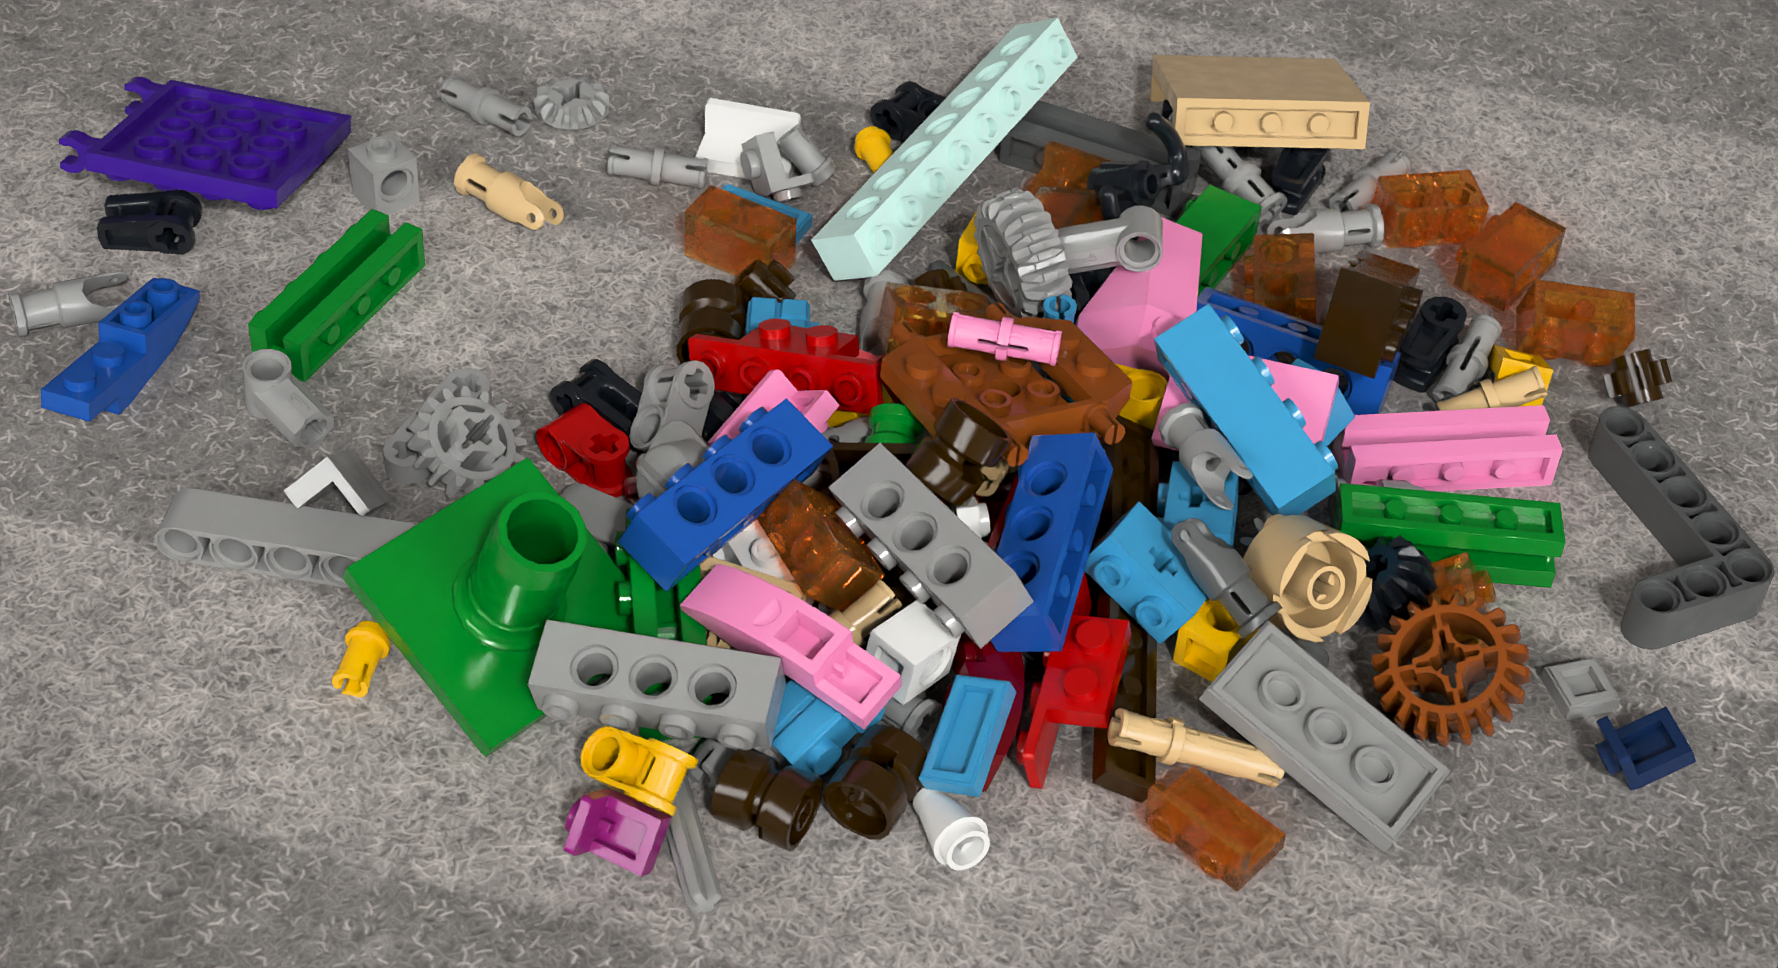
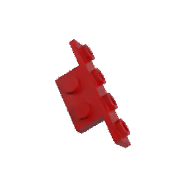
(806, 356)
(1076, 684)

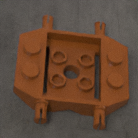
(1011, 392)

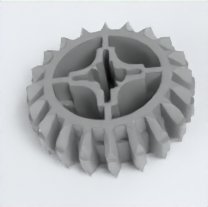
(1021, 253)

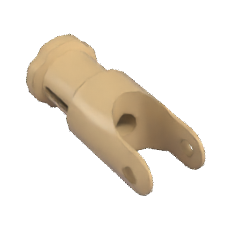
(506, 193)

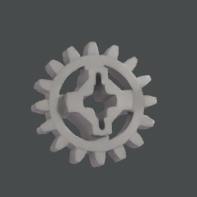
(450, 422)

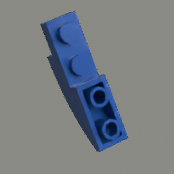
(128, 353)

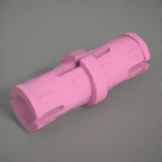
(1004, 338)

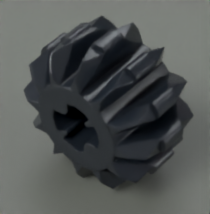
(1398, 576)

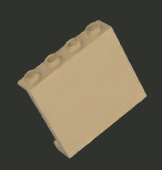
(1261, 101)

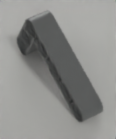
(1720, 567)

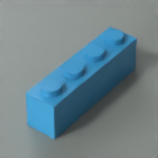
(1239, 403)

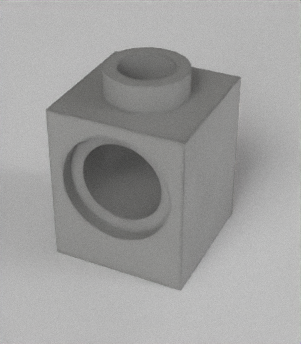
(384, 174)

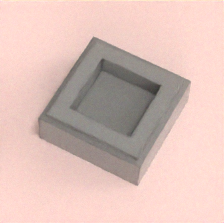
(1580, 688)

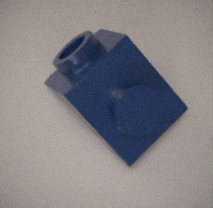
(1644, 748)

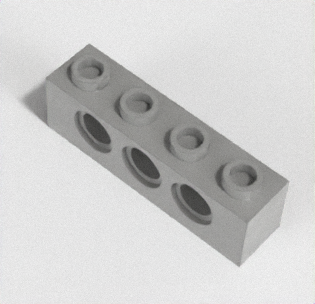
(931, 546)
(575, 653)

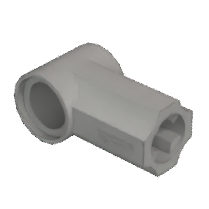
(1110, 242)
(281, 398)

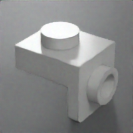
(765, 169)

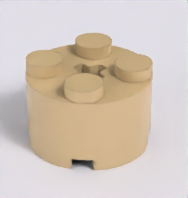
(1312, 574)

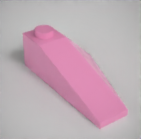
(1142, 305)

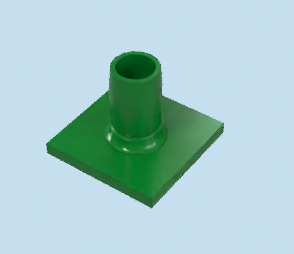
(475, 591)

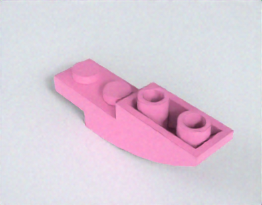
(811, 644)

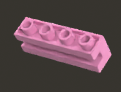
(1450, 448)

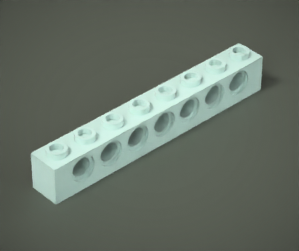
(944, 151)

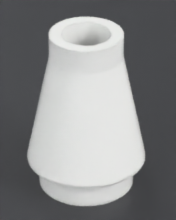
(952, 830)

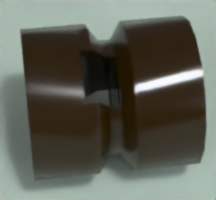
(710, 309)
(959, 451)
(876, 782)
(760, 795)

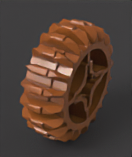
(1428, 670)

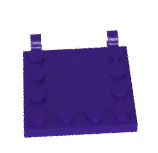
(211, 143)

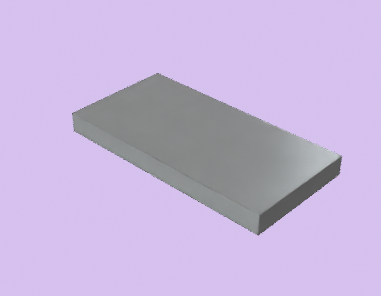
(1325, 736)

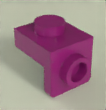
(616, 830)

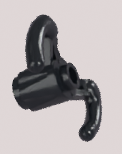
(1138, 182)

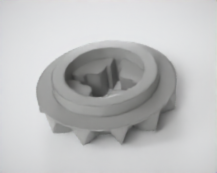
(577, 113)

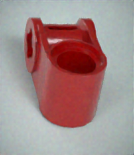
(587, 449)

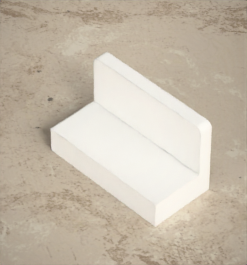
(733, 123)

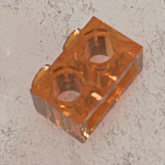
(1430, 208)
(1283, 274)
(925, 308)
(819, 547)

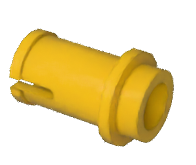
(873, 147)
(365, 648)

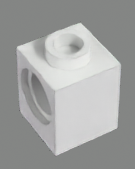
(915, 648)

